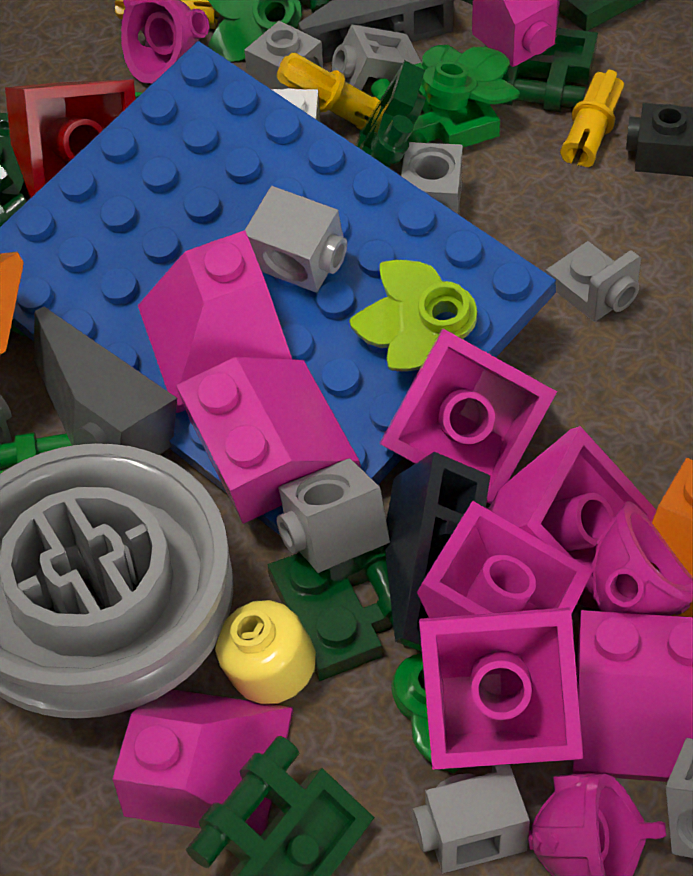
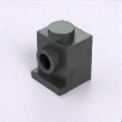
(662, 139)

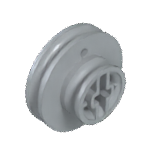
(114, 522)

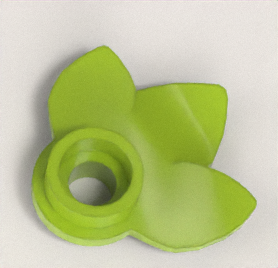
(407, 315)

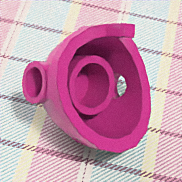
(168, 31)
(623, 572)
(590, 828)

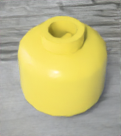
(266, 652)

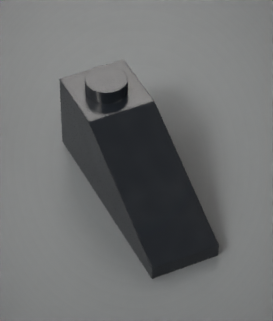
(420, 519)

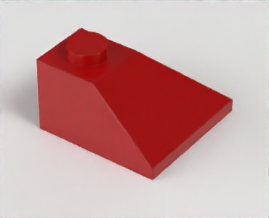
(58, 121)

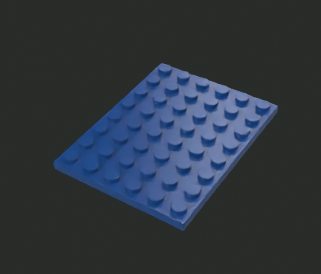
(193, 169)

